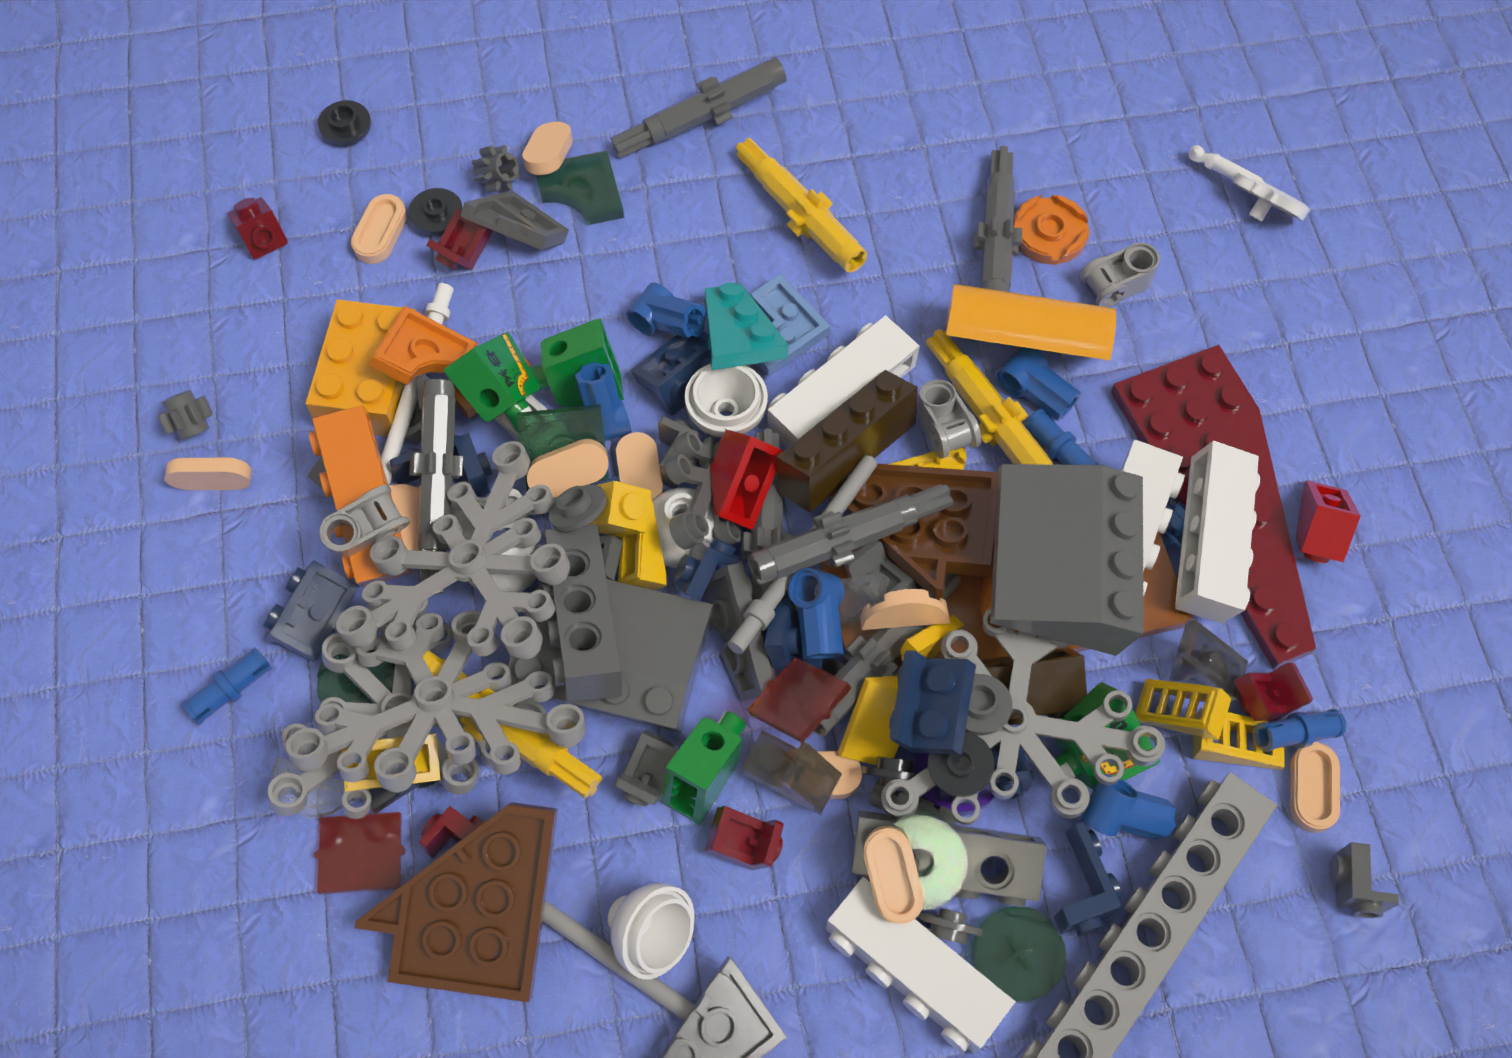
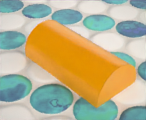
(1031, 322)

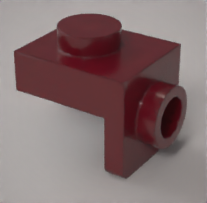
(257, 226)
(460, 242)
(1273, 693)
(446, 826)
(744, 839)

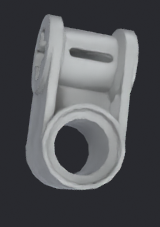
(1116, 277)
(946, 418)
(365, 520)

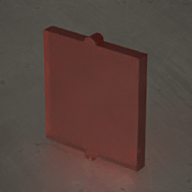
(799, 699)
(360, 853)

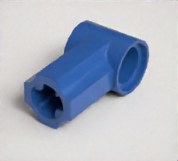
(660, 310)
(1029, 375)
(597, 387)
(820, 615)
(1128, 810)

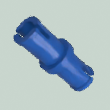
(1059, 444)
(226, 686)
(1299, 730)

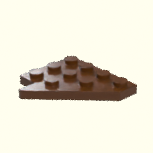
(944, 542)
(475, 910)

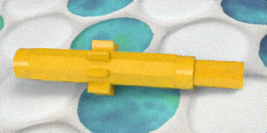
(805, 208)
(998, 418)
(533, 746)

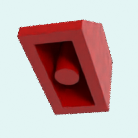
(742, 477)
(1326, 522)

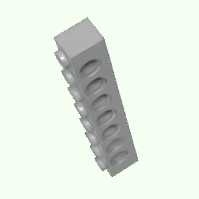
(1245, 815)

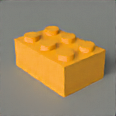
(343, 367)

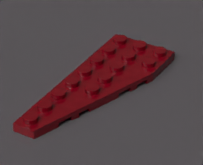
(1183, 411)

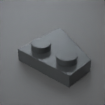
(516, 219)

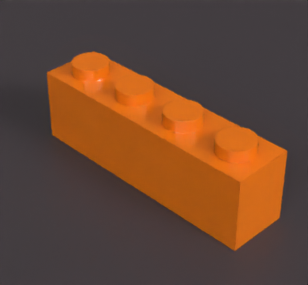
(352, 469)

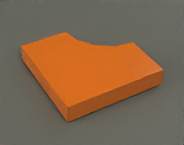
(418, 347)

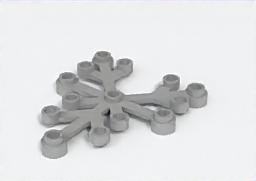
(469, 562)
(383, 700)
(435, 700)
(1088, 733)

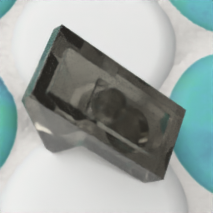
(1207, 660)
(792, 771)

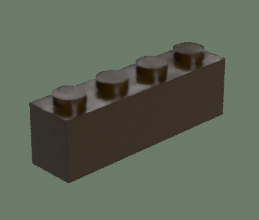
(832, 449)
(1054, 683)

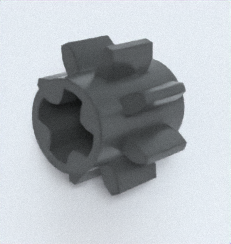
(496, 169)
(185, 414)

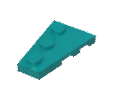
(739, 329)

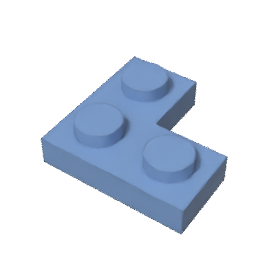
(792, 317)

